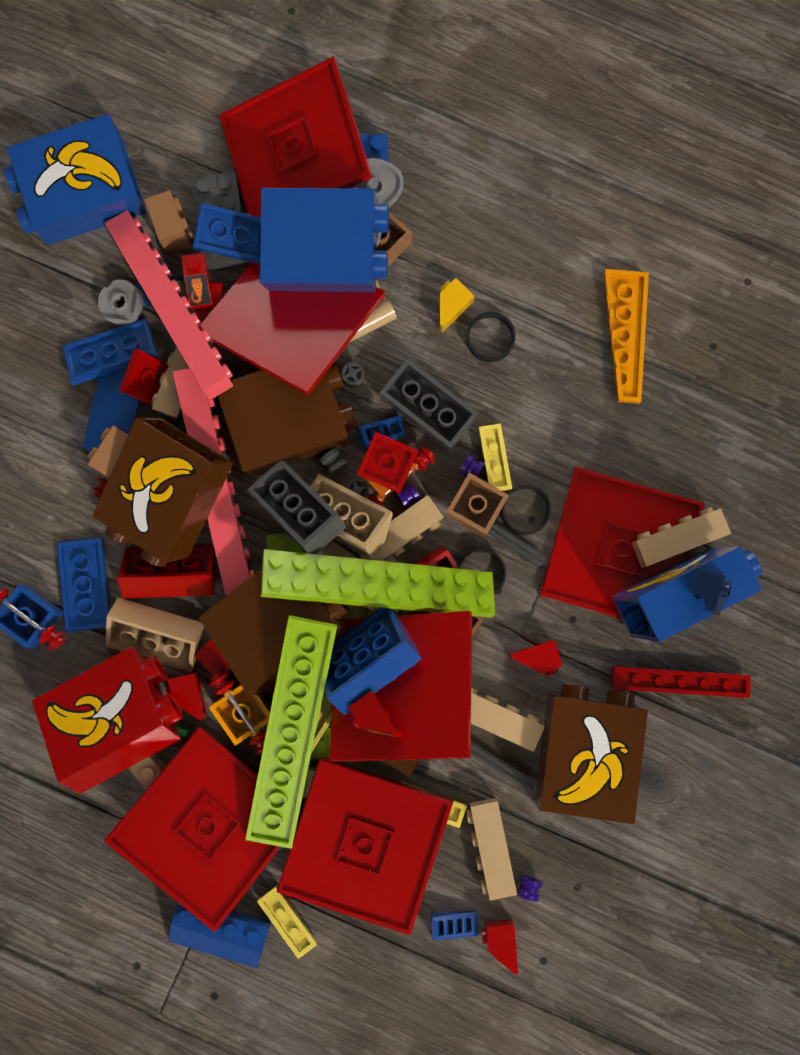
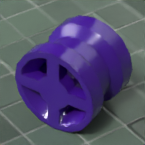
(471, 466)
(408, 495)
(529, 888)

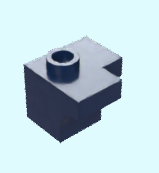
(712, 588)

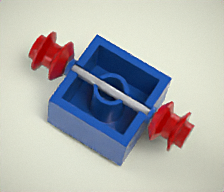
(30, 618)

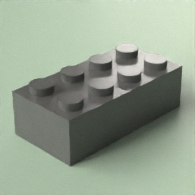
(224, 192)
(428, 405)
(297, 508)

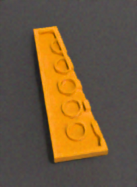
(627, 312)

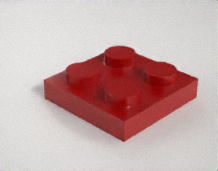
(143, 377)
(387, 462)

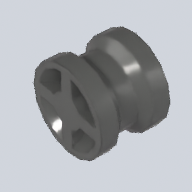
(351, 370)
(333, 461)
(357, 486)

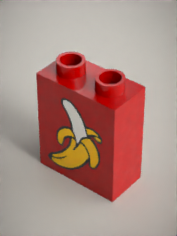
(107, 719)

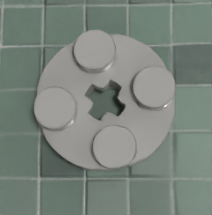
(129, 311)

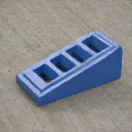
(362, 430)
(455, 933)

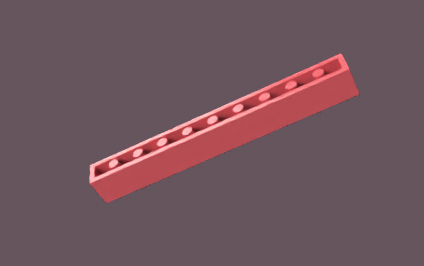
(169, 306)
(223, 518)

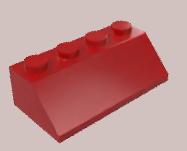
(178, 578)

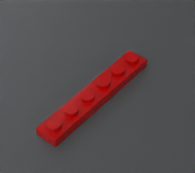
(681, 682)

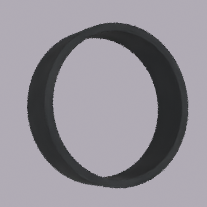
(503, 318)
(548, 504)
(496, 556)

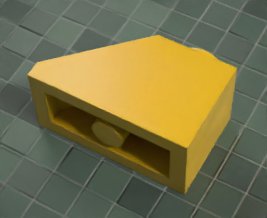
(453, 302)

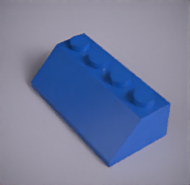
(237, 938)

